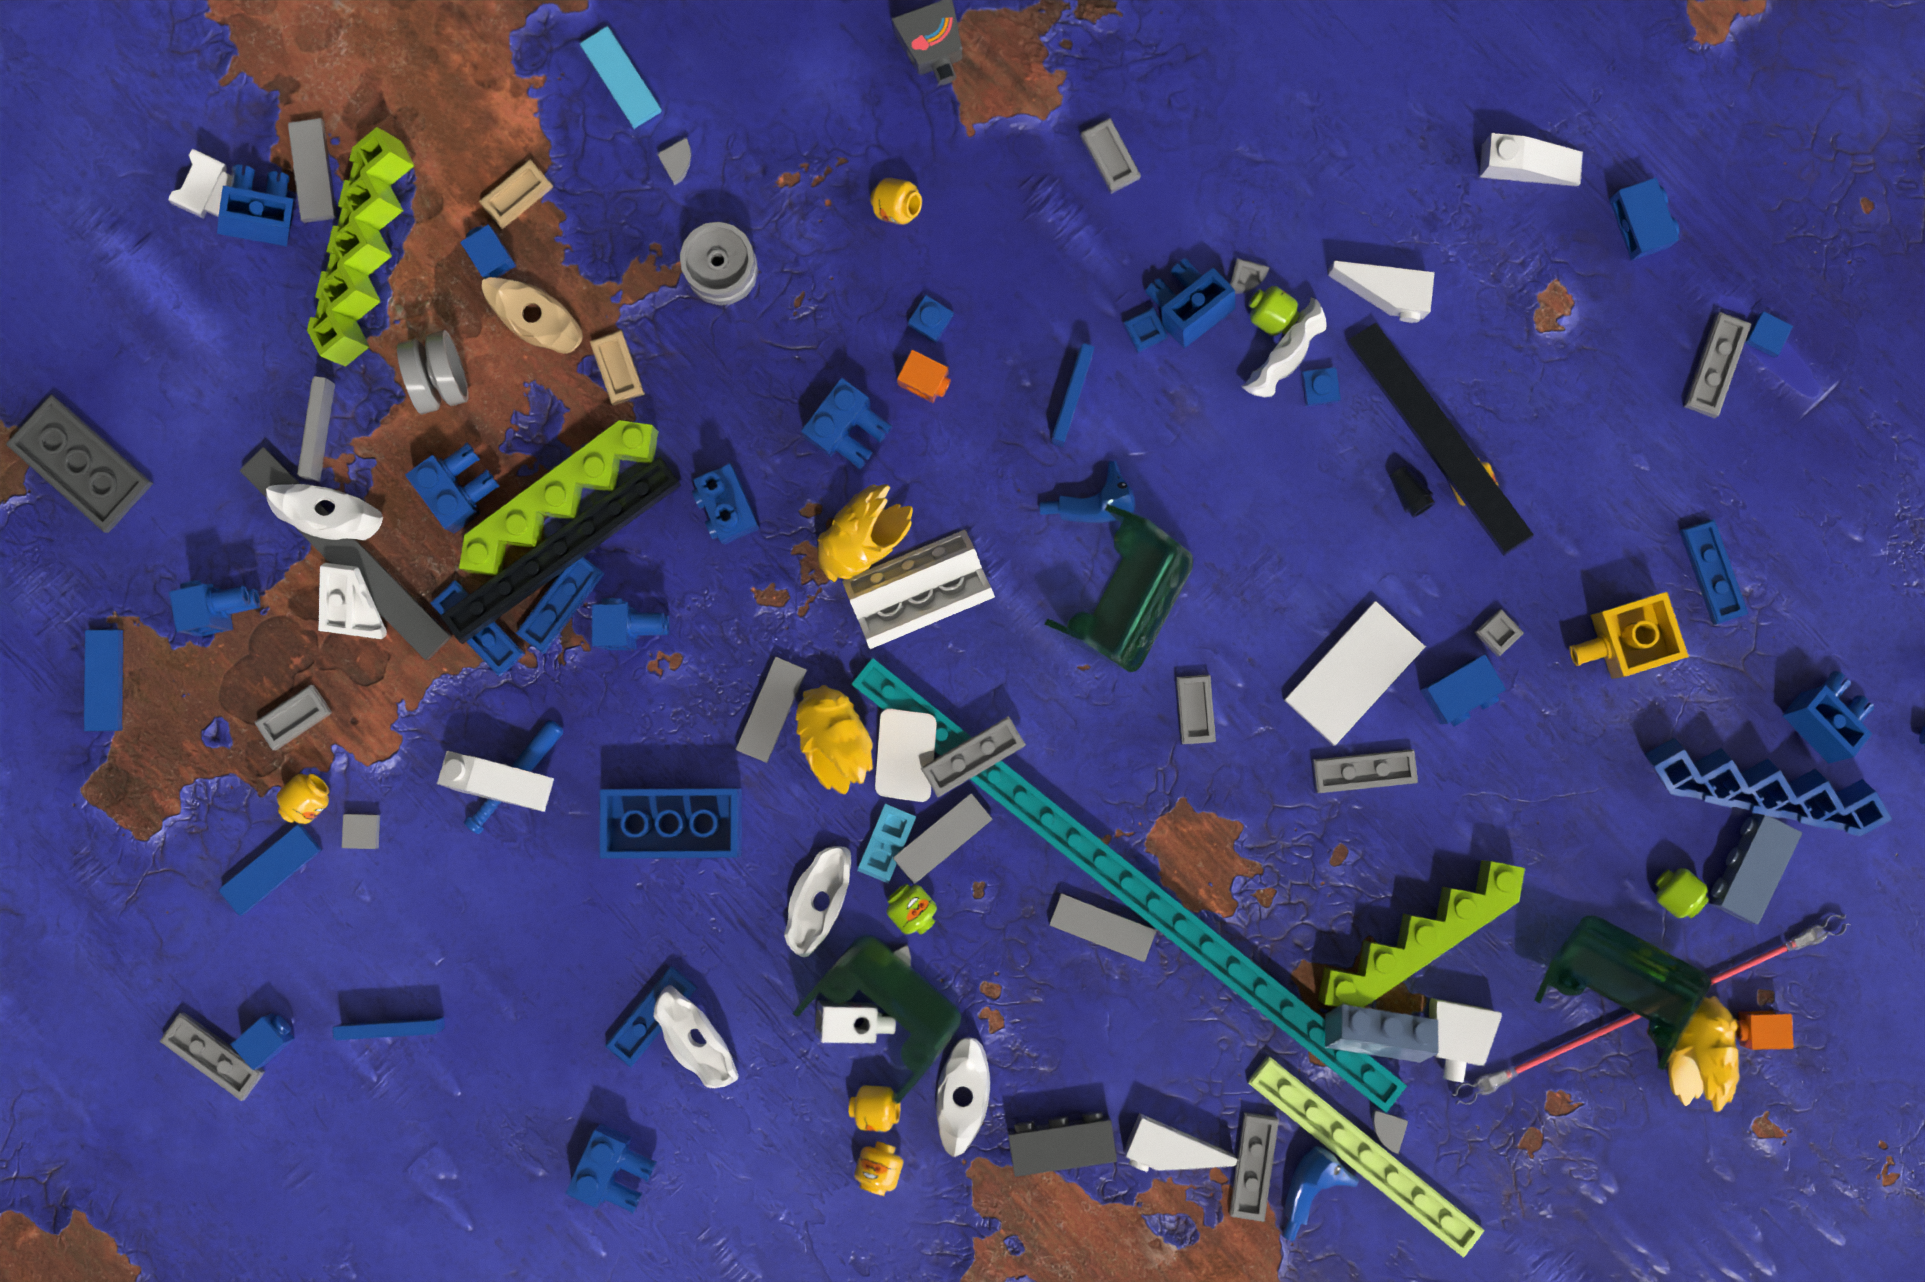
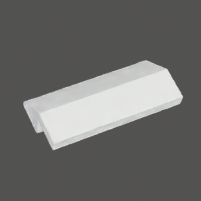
(918, 589)

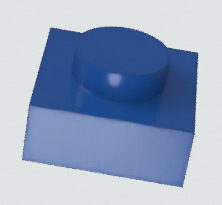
(930, 318)
(1320, 386)

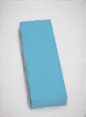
(620, 77)

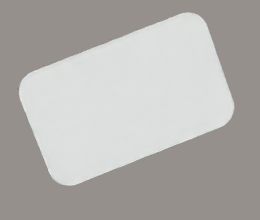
(903, 748)

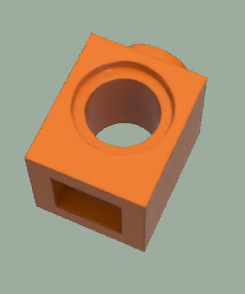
(924, 377)
(1765, 1030)

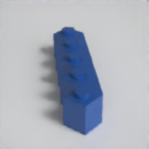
(1766, 790)

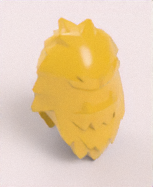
(862, 533)
(833, 738)
(1707, 1057)

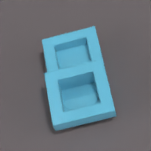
(886, 842)

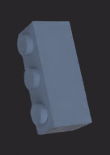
(1754, 868)
(1381, 1033)

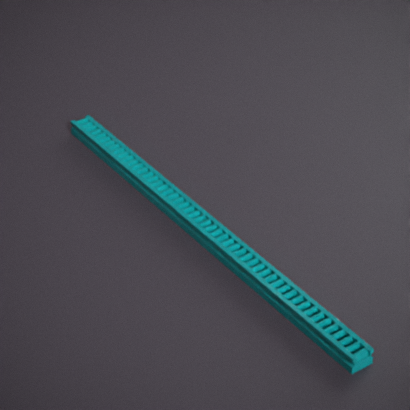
(1143, 896)

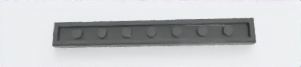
(387, 593)

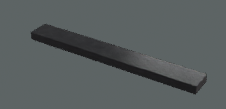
(1440, 439)
(560, 550)

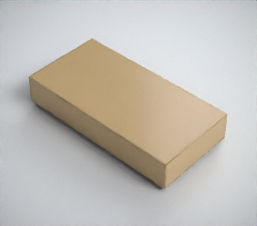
(516, 194)
(617, 368)

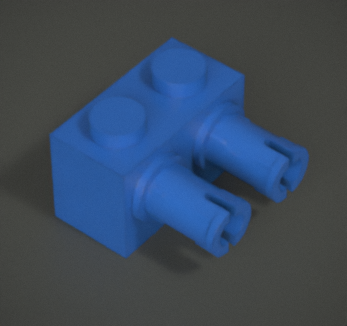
(255, 214)
(1197, 307)
(837, 416)
(438, 487)
(725, 504)
(208, 610)
(619, 625)
(1827, 723)
(602, 1158)

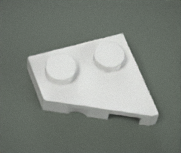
(347, 603)

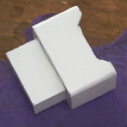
(202, 186)

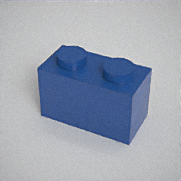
(1644, 218)
(1463, 690)

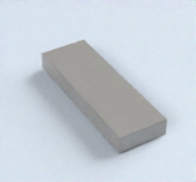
(312, 170)
(1717, 365)
(316, 429)
(771, 709)
(973, 756)
(1364, 771)
(942, 838)
(1102, 927)
(211, 1056)
(1254, 1166)

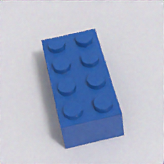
(670, 823)

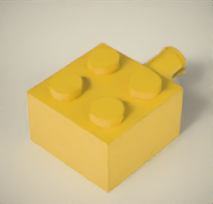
(1634, 637)

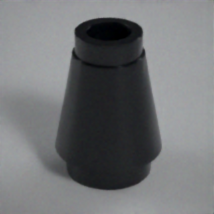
(1411, 492)

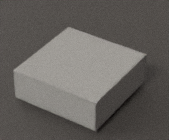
(1499, 632)
(360, 831)

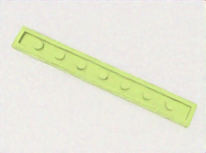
(1365, 1156)

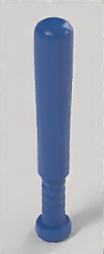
(527, 760)

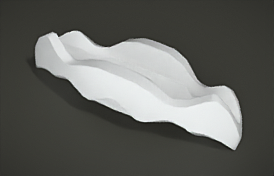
(1288, 352)
(350, 518)
(805, 924)
(709, 1060)
(967, 1068)

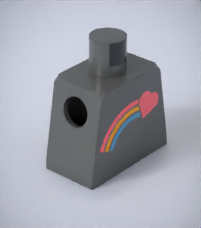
(931, 39)

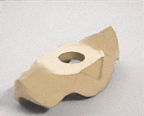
(553, 330)

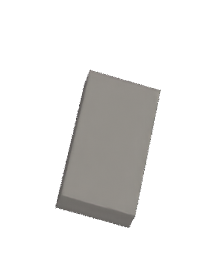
(1110, 155)
(1195, 709)
(293, 717)

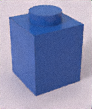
(487, 252)
(263, 1041)

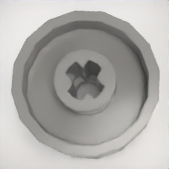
(722, 244)
(432, 372)

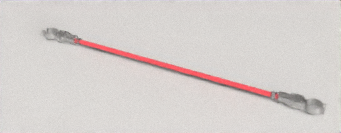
(1490, 1082)

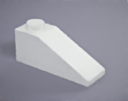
(1529, 160)
(1391, 289)
(495, 781)
(1168, 1148)

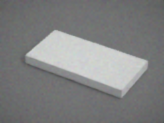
(1354, 673)

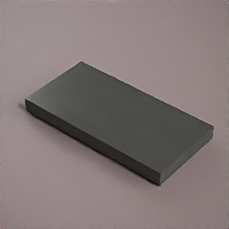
(79, 464)

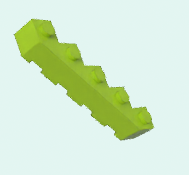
(357, 246)
(556, 495)
(1423, 938)

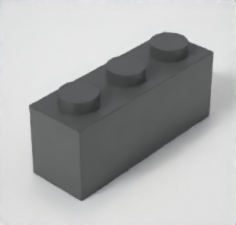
(1062, 1144)

